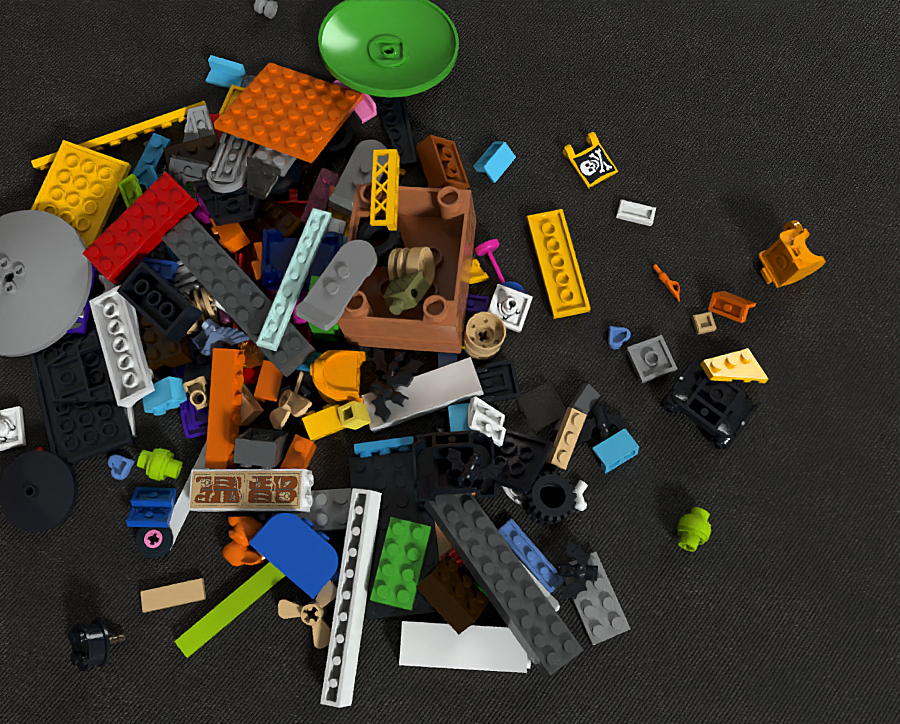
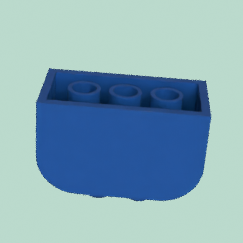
(297, 551)

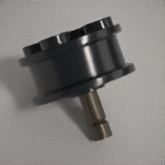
(91, 644)

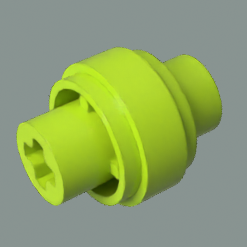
(159, 464)
(694, 529)

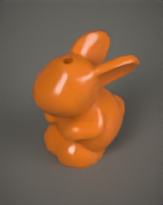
(238, 550)

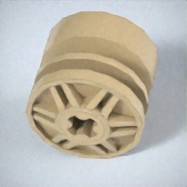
(407, 261)
(206, 305)
(486, 326)

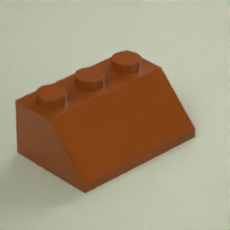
(442, 163)

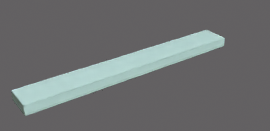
(294, 280)

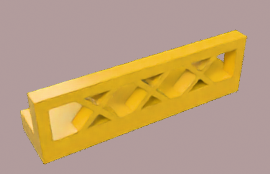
(392, 188)

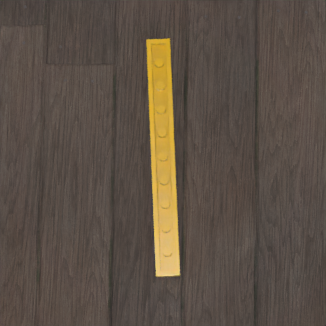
(129, 133)

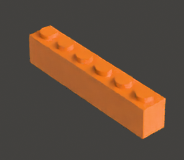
(224, 407)

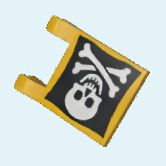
(591, 164)

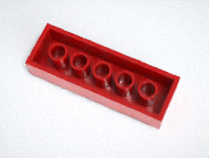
(140, 228)

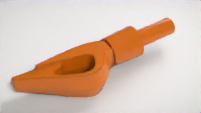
(668, 283)

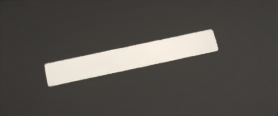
(180, 509)

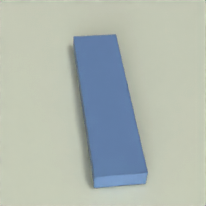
(530, 556)

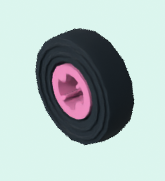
(146, 546)

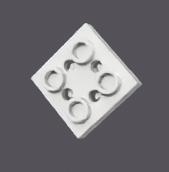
(511, 301)
(8, 419)

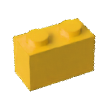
(322, 423)

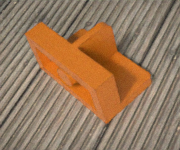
(730, 305)
(268, 383)

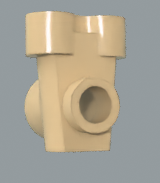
(195, 389)

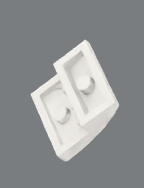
(486, 420)

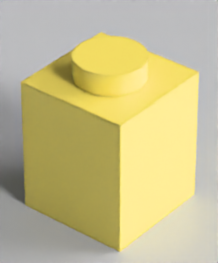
(354, 415)

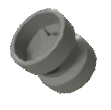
(266, 7)

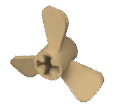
(290, 403)
(320, 628)

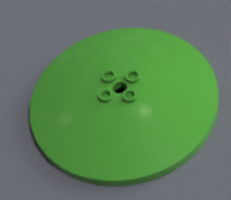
(415, 31)

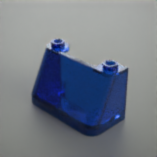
(279, 251)

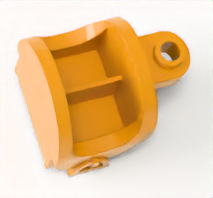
(789, 257)
(338, 376)

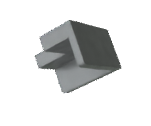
(188, 169)

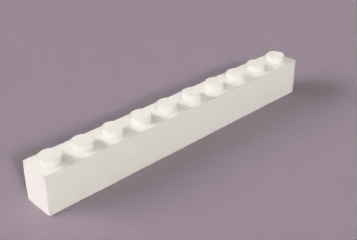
(351, 598)

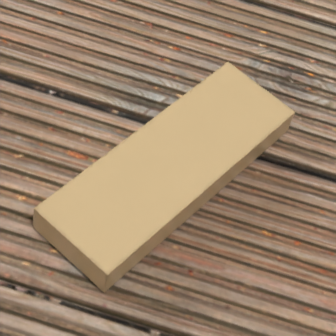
(173, 595)

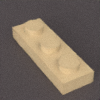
(566, 438)

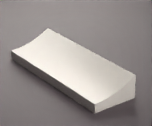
(121, 348)
(429, 394)

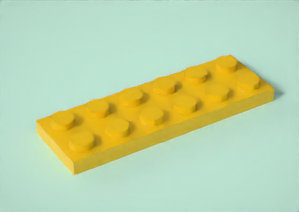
(558, 264)

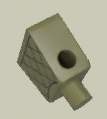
(405, 292)

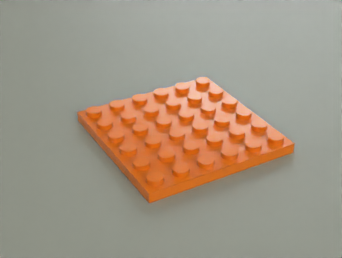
(289, 112)

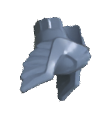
(217, 337)

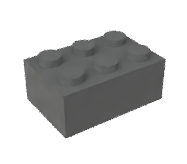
(261, 448)

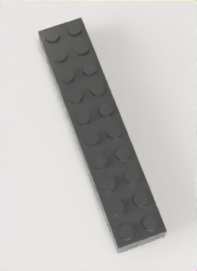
(234, 291)
(505, 581)

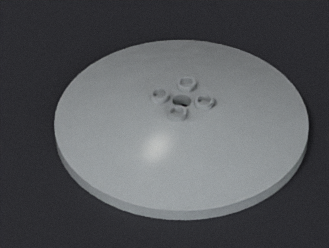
(47, 284)

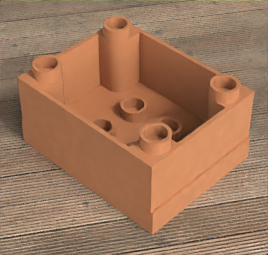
(426, 218)

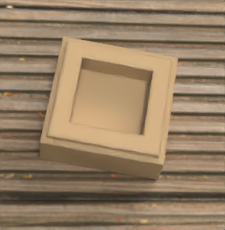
(704, 323)

